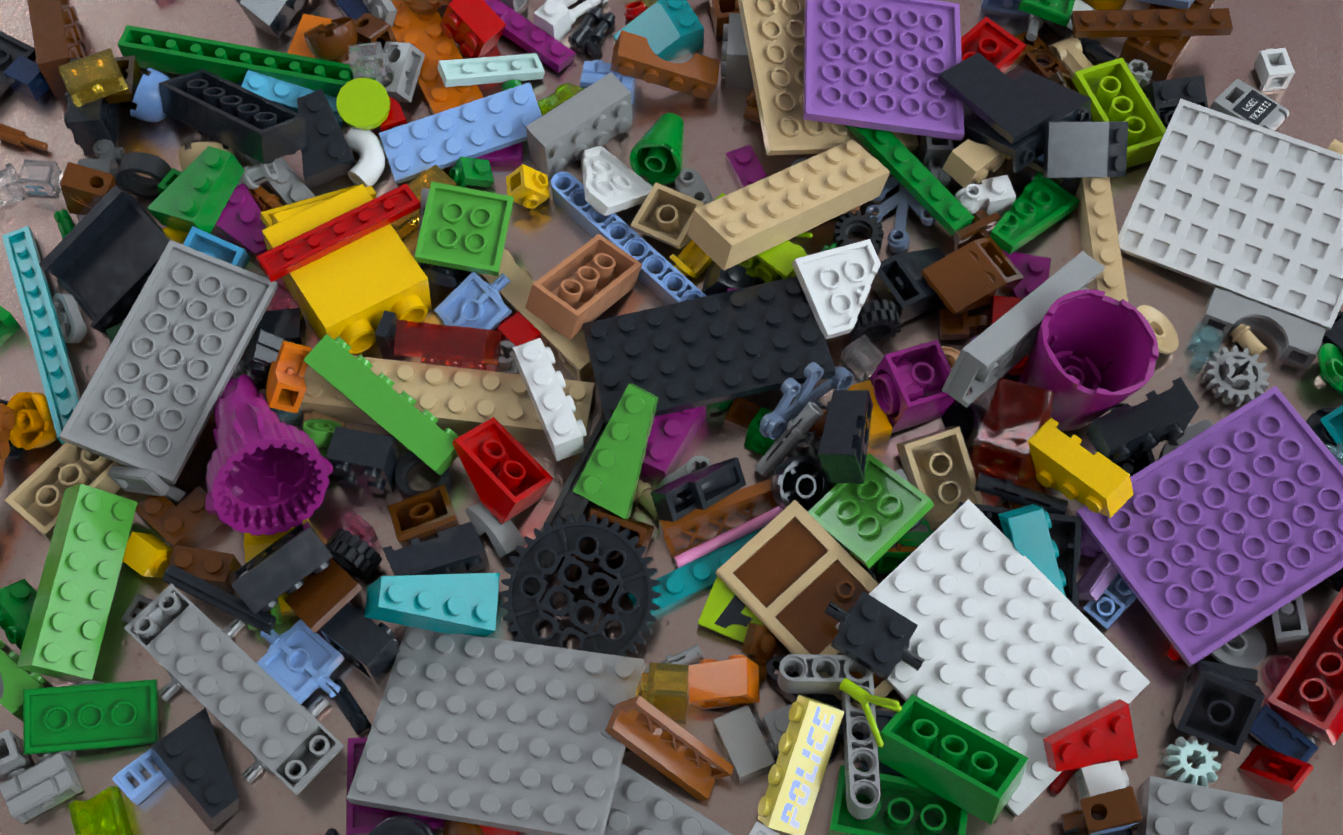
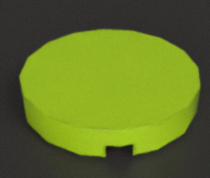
(363, 103)

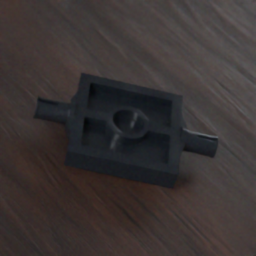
(874, 635)

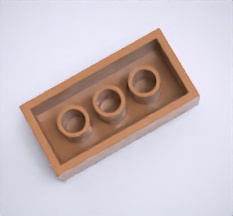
(583, 286)

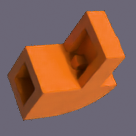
(286, 378)

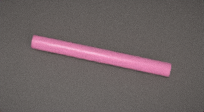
(726, 537)

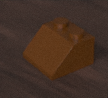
(423, 515)

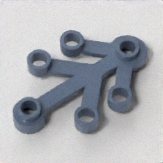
(902, 201)
(775, 423)

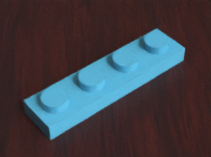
(282, 92)

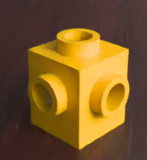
(528, 186)

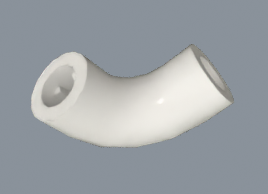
(371, 157)

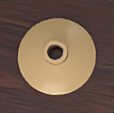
(1162, 327)

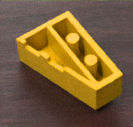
(1077, 472)

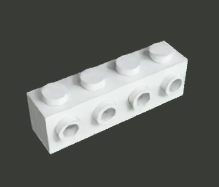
(549, 399)

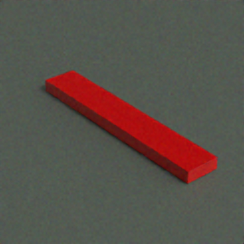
(338, 232)

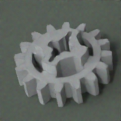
(1226, 365)

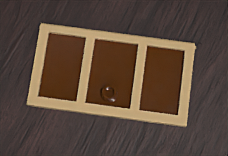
(791, 577)

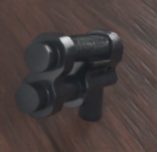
(587, 38)

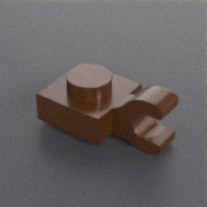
(959, 325)
(759, 647)

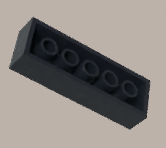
(234, 115)

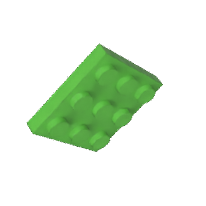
(464, 229)
(872, 514)

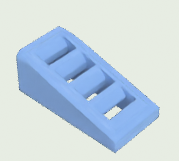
(133, 771)

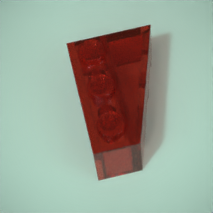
(448, 343)

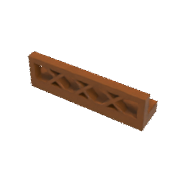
(731, 505)
(667, 749)

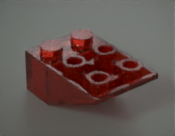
(1009, 423)

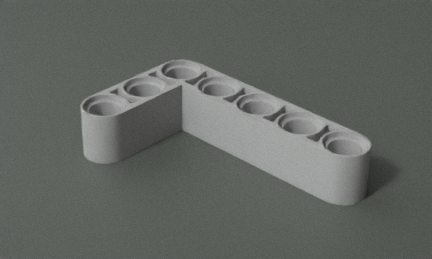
(853, 719)

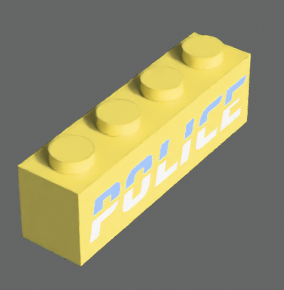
(800, 765)

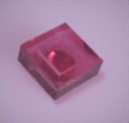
(360, 527)

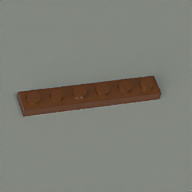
(1151, 23)

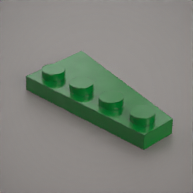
(1032, 213)

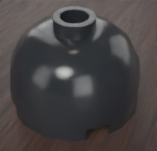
(799, 480)

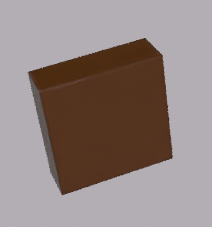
(741, 414)

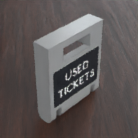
(1250, 106)

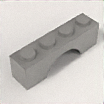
(1294, 338)

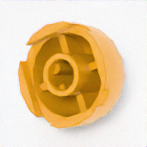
(32, 421)

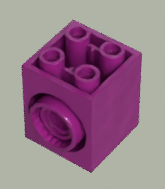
(911, 385)

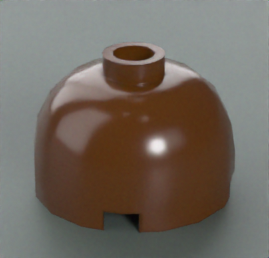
(332, 40)

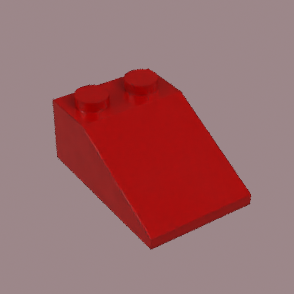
(992, 43)
(501, 470)

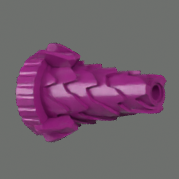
(264, 470)

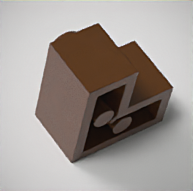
(180, 524)

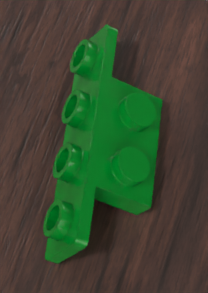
(16, 609)

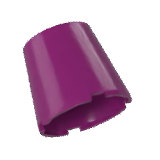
(1090, 356)

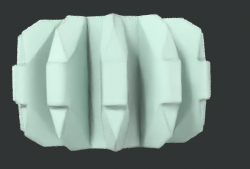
(1190, 749)

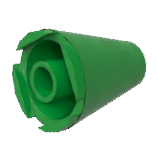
(660, 150)

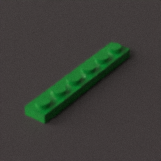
(915, 178)

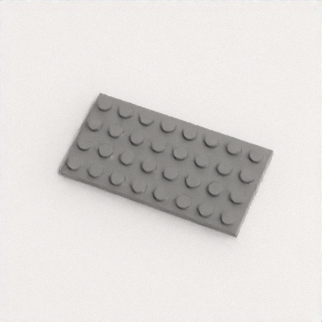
(170, 362)

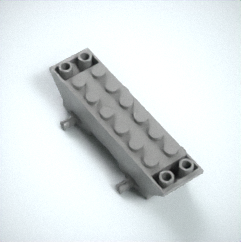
(235, 690)

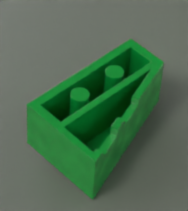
(199, 192)

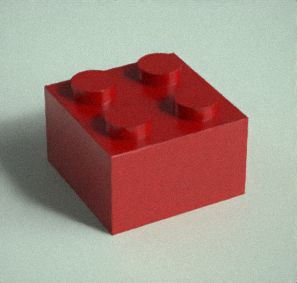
(472, 26)

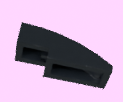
(698, 490)

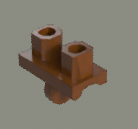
(980, 228)

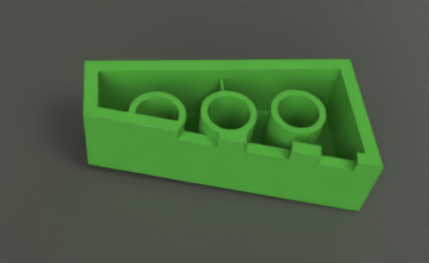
(617, 459)

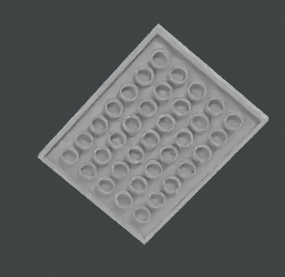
(497, 734)

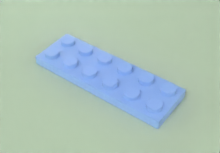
(460, 131)

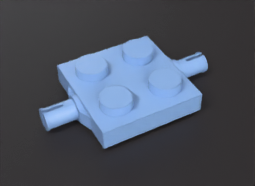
(475, 304)
(301, 661)

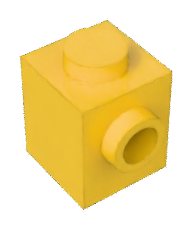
(147, 554)

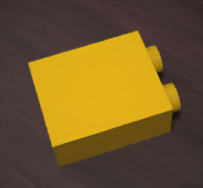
(355, 284)

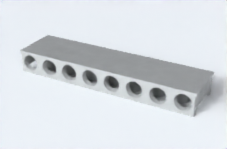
(1013, 334)

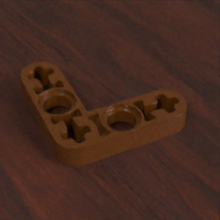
(1038, 51)

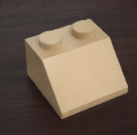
(666, 216)

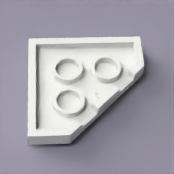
(610, 183)
(837, 284)

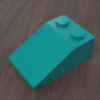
(669, 29)

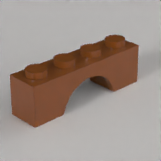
(636, 59)

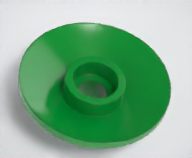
(1331, 366)

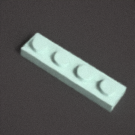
(490, 69)

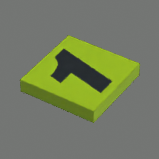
(726, 613)

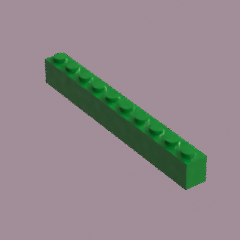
(230, 61)

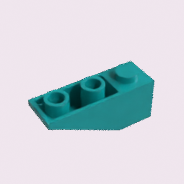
(1030, 535)

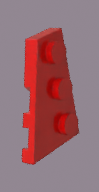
(1093, 740)

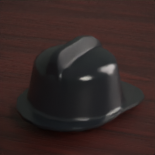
(967, 418)

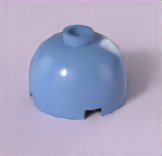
(149, 98)

